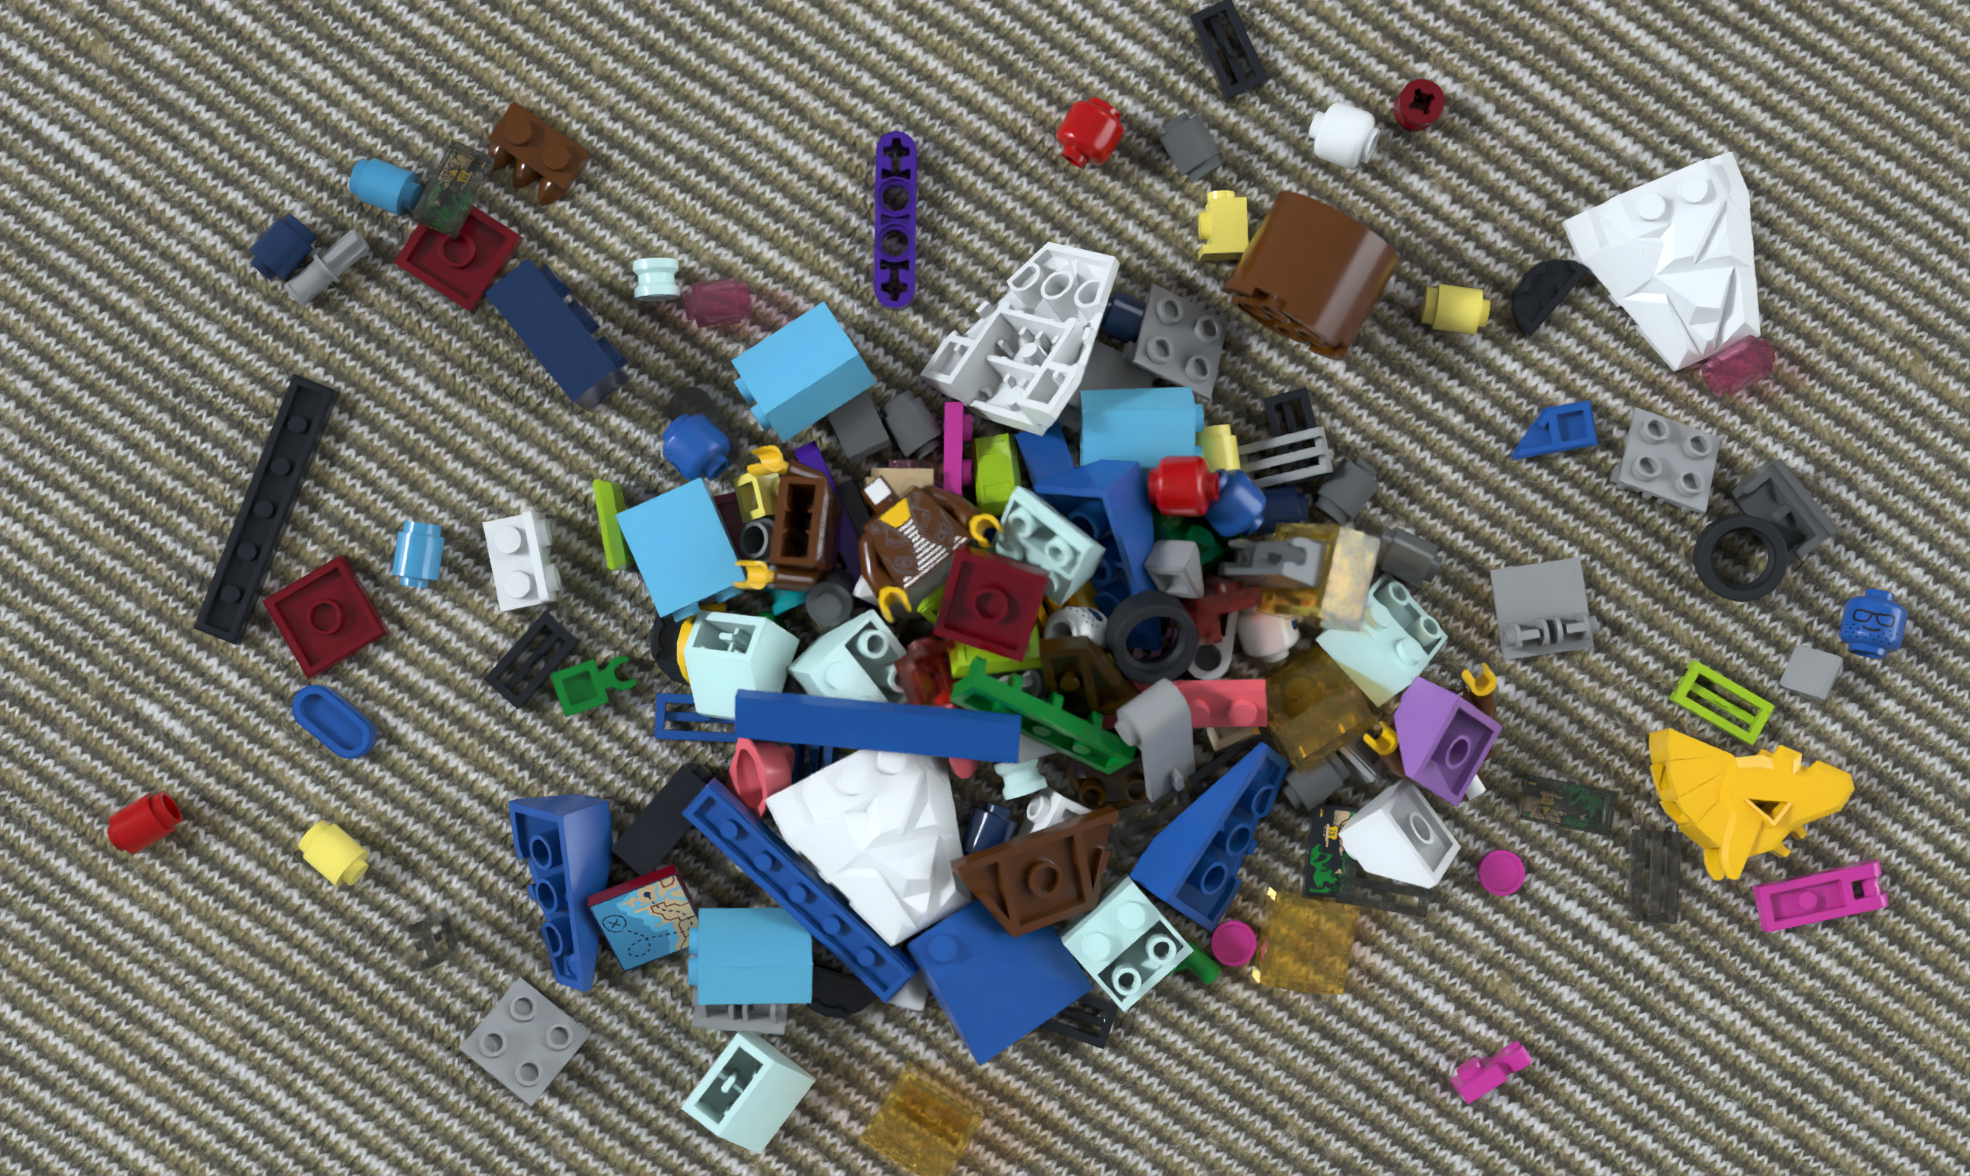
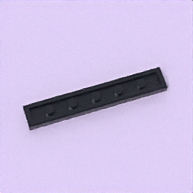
(266, 510)

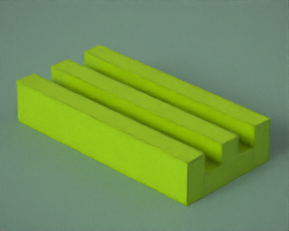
(1687, 683)

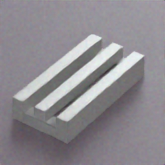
(1321, 450)

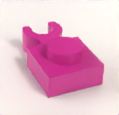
(1482, 1075)

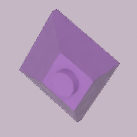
(1442, 739)

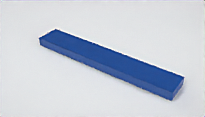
(877, 726)
(799, 890)

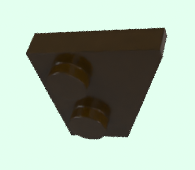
(1084, 676)

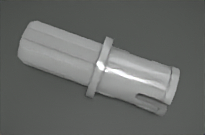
(327, 267)

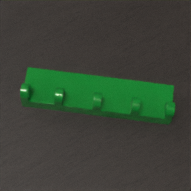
(1043, 720)

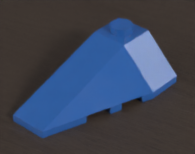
(1114, 509)
(1201, 851)
(569, 859)

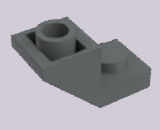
(859, 427)

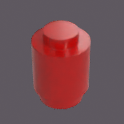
(143, 822)

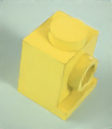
(1223, 227)
(757, 496)

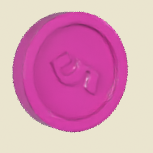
(1501, 872)
(1233, 942)

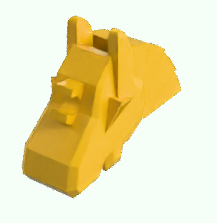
(1718, 793)

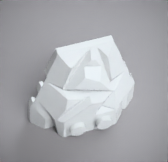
(1677, 258)
(1032, 344)
(881, 835)

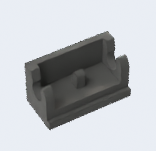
(1783, 502)
(1278, 563)

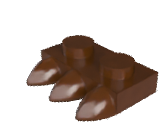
(538, 152)

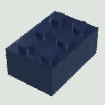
(559, 333)

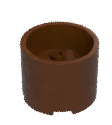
(1312, 274)

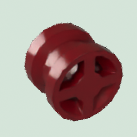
(1410, 111)

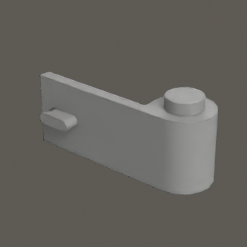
(1214, 660)
(1163, 732)

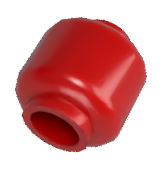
(1089, 132)
(1182, 486)

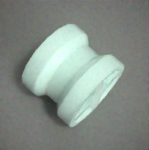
(656, 279)
(1020, 778)

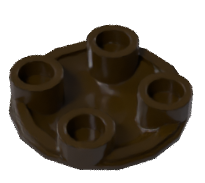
(1117, 789)

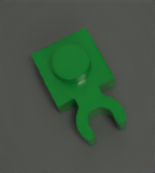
(584, 686)

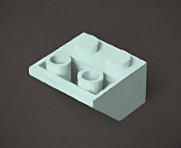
(1047, 540)
(1392, 643)
(735, 654)
(852, 662)
(1125, 942)
(748, 1092)

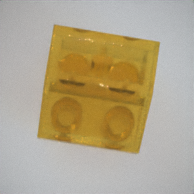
(923, 1122)

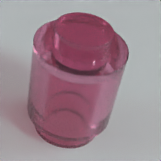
(718, 302)
(1738, 365)

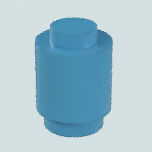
(385, 186)
(418, 554)

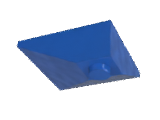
(995, 983)

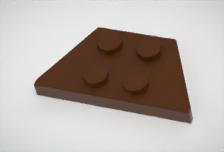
(1041, 873)

